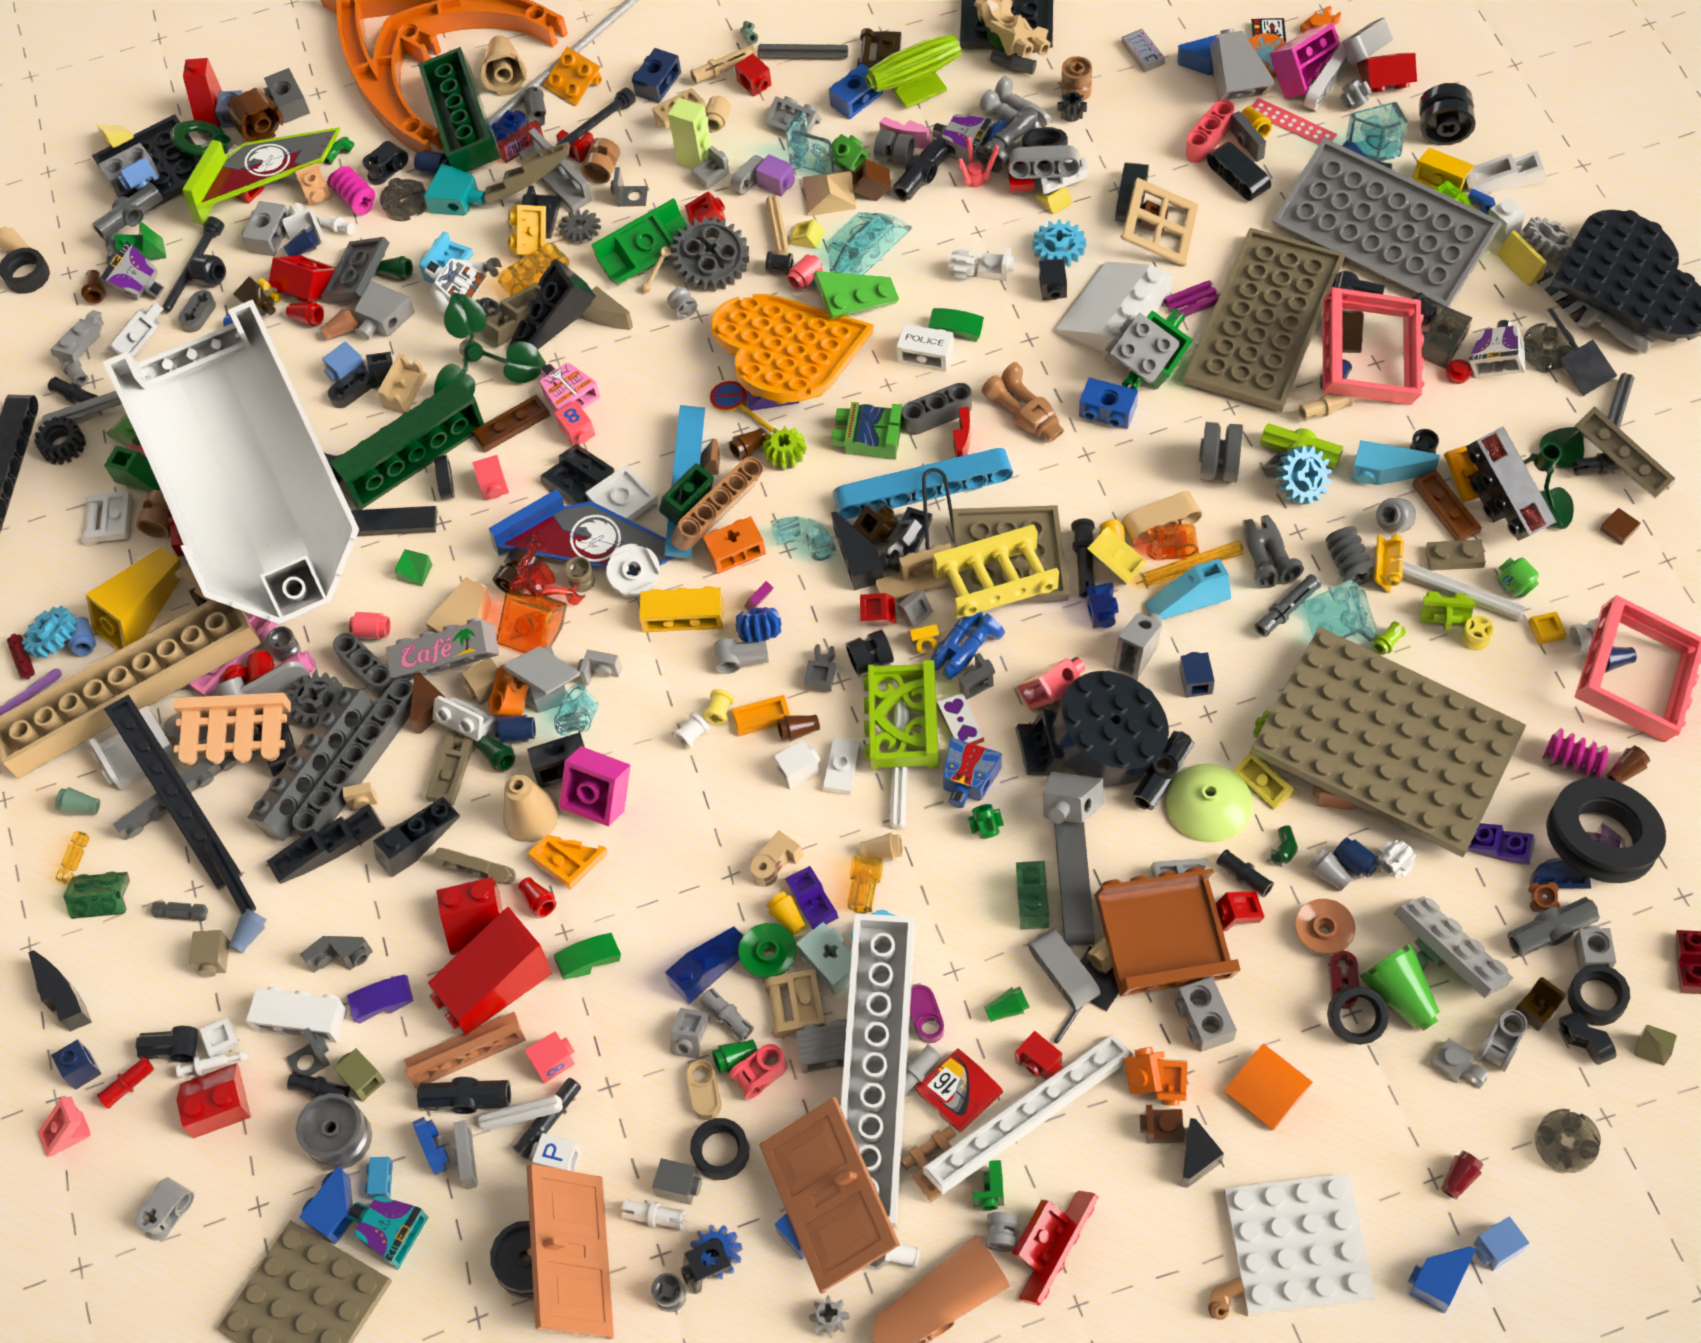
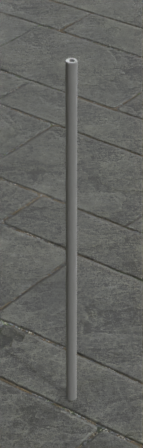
(578, 47)

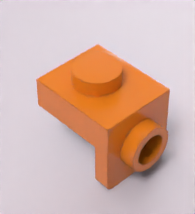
(1143, 1071)
(1173, 1081)

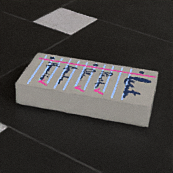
(1143, 50)

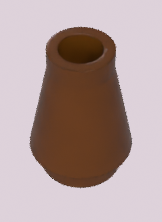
(92, 289)
(747, 443)
(796, 726)
(1630, 763)

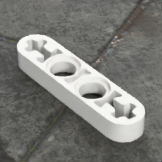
(1327, 78)

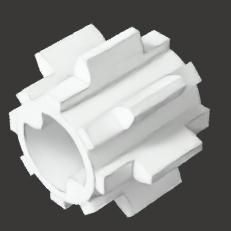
(962, 263)
(1395, 858)

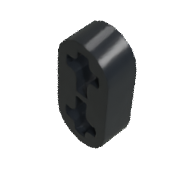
(350, 388)
(444, 477)

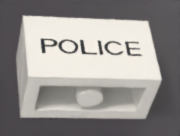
(925, 347)

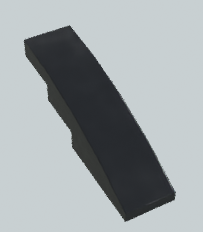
(326, 845)

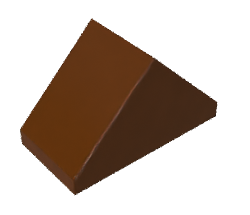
(422, 703)

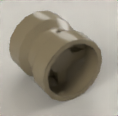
(580, 573)

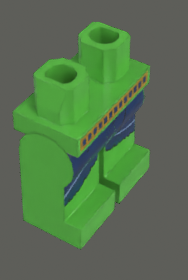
(869, 430)

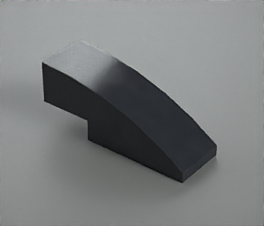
(59, 993)

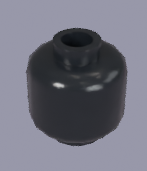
(207, 270)

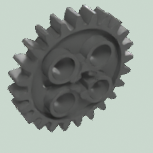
(726, 243)

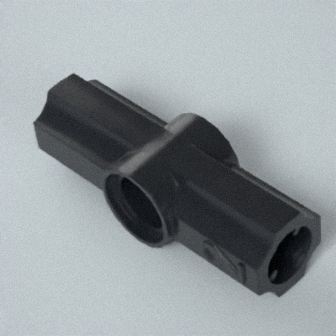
(921, 169)
(1156, 782)
(464, 1095)

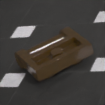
(887, 44)

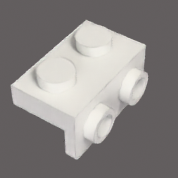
(463, 717)

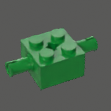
(1171, 326)

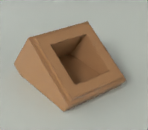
(711, 457)

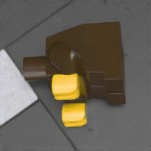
(253, 291)

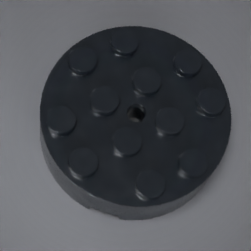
(1109, 727)

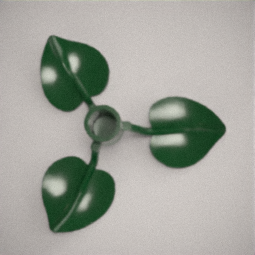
(467, 317)
(1558, 449)

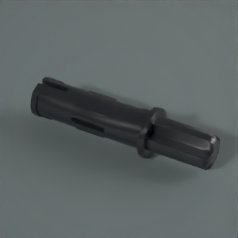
(543, 1124)

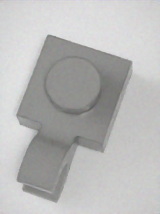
(1457, 1062)

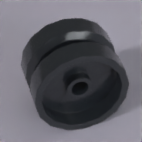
(1447, 114)
(505, 1260)

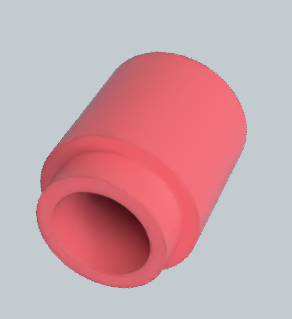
(802, 272)
(370, 625)

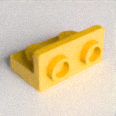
(527, 228)

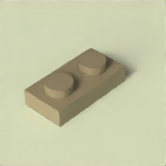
(1455, 555)

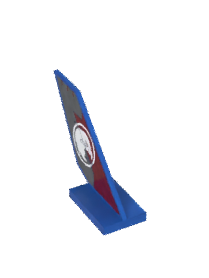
(574, 531)

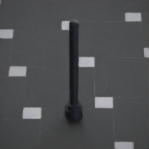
(623, 99)
(212, 228)

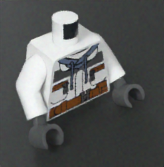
(459, 277)

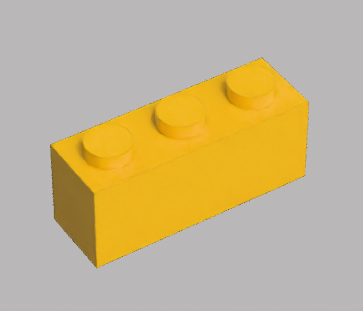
(681, 609)

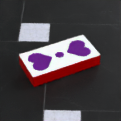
(960, 719)

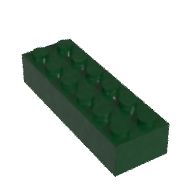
(458, 111)
(407, 444)

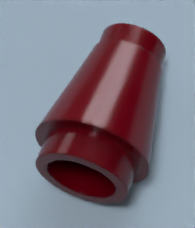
(1461, 1174)

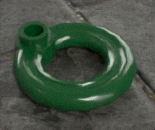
(179, 131)

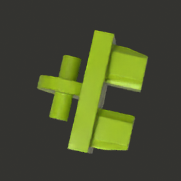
(1446, 610)

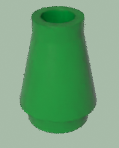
(1007, 1005)
(731, 1054)

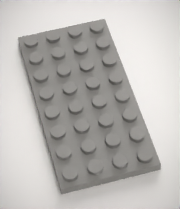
(1386, 223)

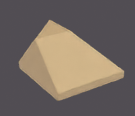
(829, 192)

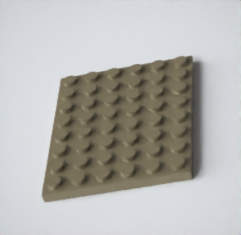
(1389, 740)

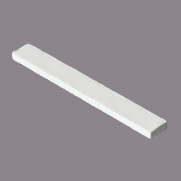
(1026, 1114)

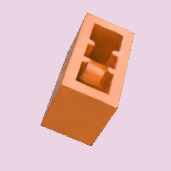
(734, 544)

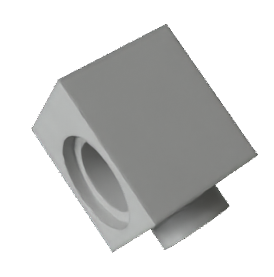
(1594, 936)

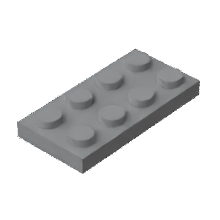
(1454, 946)

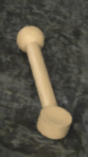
(664, 253)

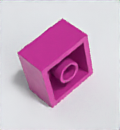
(594, 786)

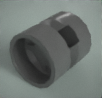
(893, 147)

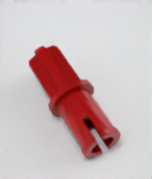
(125, 1082)

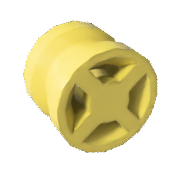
(1481, 626)

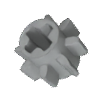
(1355, 94)
(821, 1313)

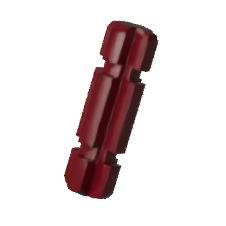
(20, 657)

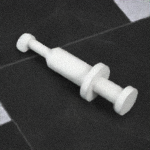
(337, 224)
(207, 1063)

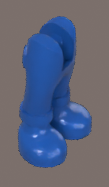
(962, 655)

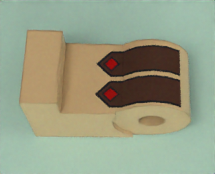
(773, 858)

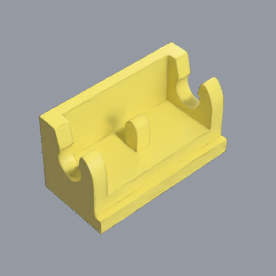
(1117, 555)

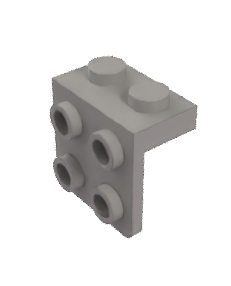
(1142, 347)

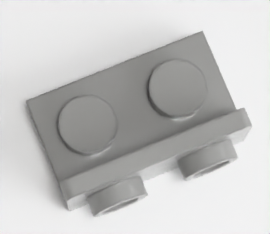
(784, 109)

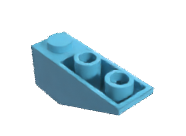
(1195, 589)

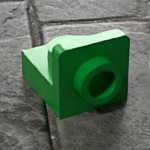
(994, 1182)

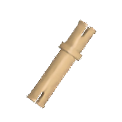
(715, 67)

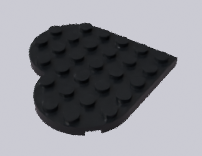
(1632, 274)

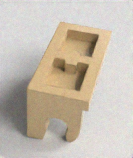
(401, 384)

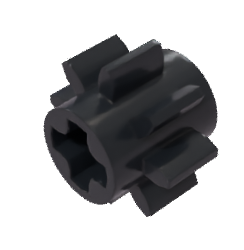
(1072, 106)

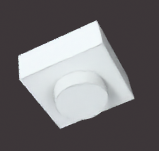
(219, 1037)

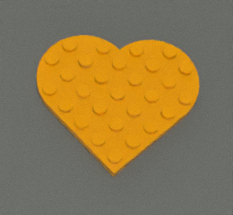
(786, 346)

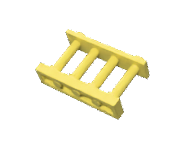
(989, 550)

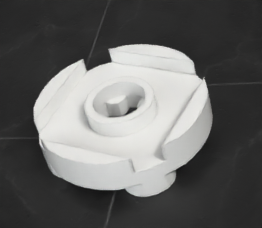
(638, 557)

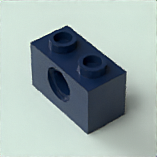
(656, 75)

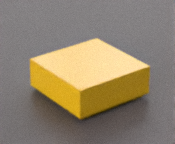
(1547, 628)

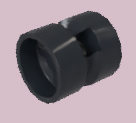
(860, 655)

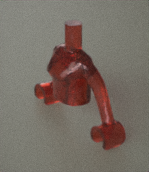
(538, 577)

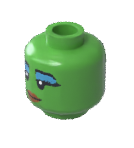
(1518, 577)

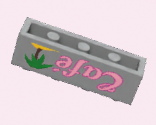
(443, 649)

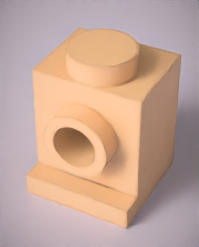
(313, 184)

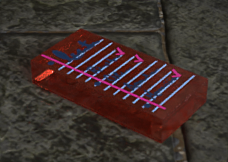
(517, 141)

